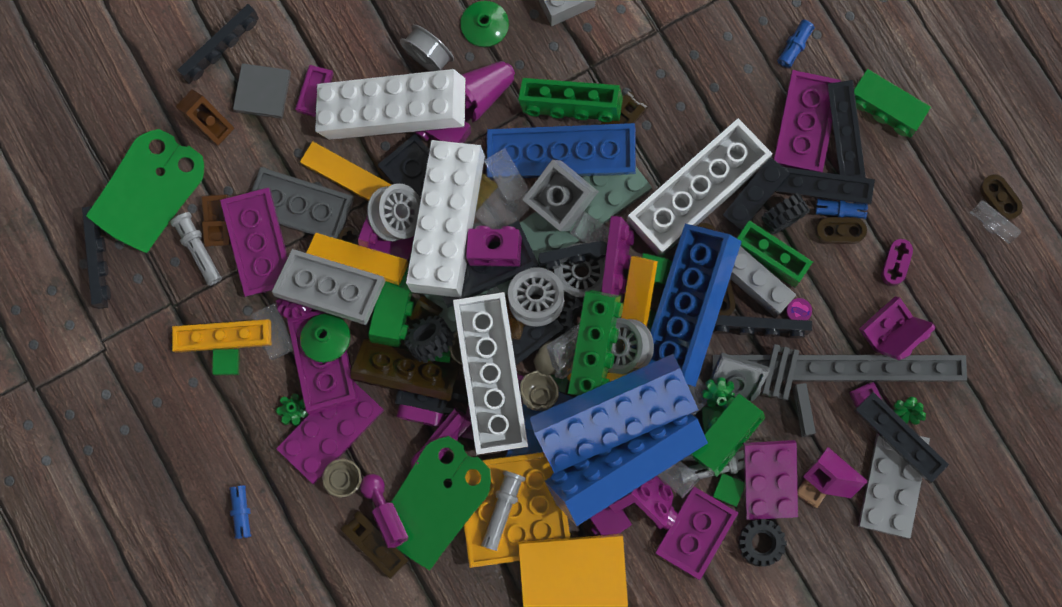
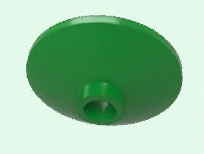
(484, 34)
(331, 346)

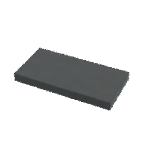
(305, 205)

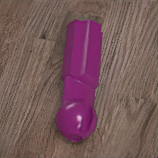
(453, 426)
(385, 514)

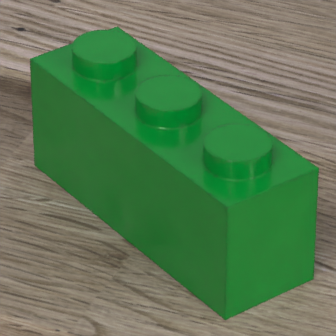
(890, 104)
(774, 254)
(391, 313)
(728, 433)

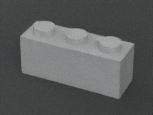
(760, 284)

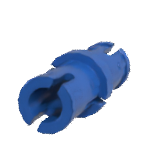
(796, 44)
(841, 209)
(240, 512)

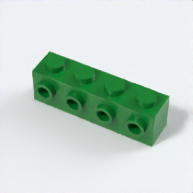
(570, 99)
(595, 341)

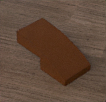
(214, 223)

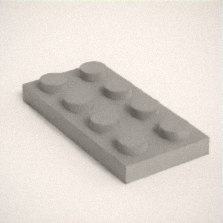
(329, 286)
(890, 492)

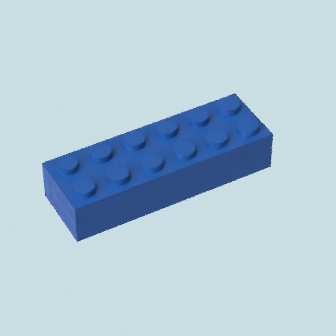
(693, 298)
(613, 413)
(609, 476)

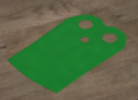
(137, 200)
(429, 509)

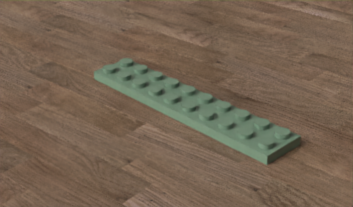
(614, 196)

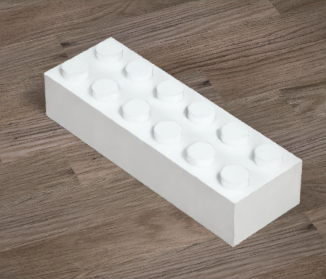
(391, 104)
(699, 187)
(444, 218)
(490, 373)

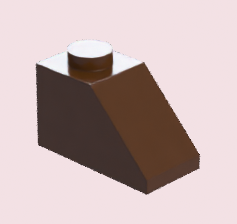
(205, 116)

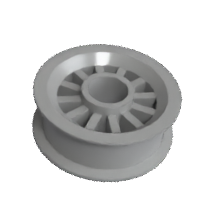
(426, 49)
(394, 212)
(552, 289)
(572, 292)
(638, 346)

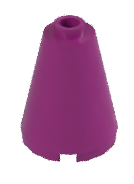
(485, 87)

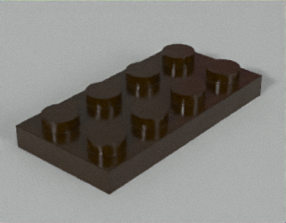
(400, 370)

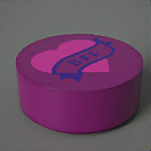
(799, 309)

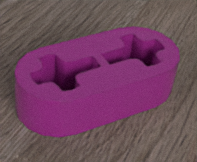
(891, 261)
(420, 416)

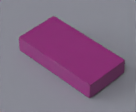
(308, 96)

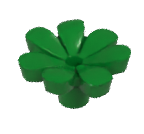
(719, 392)
(910, 410)
(292, 415)

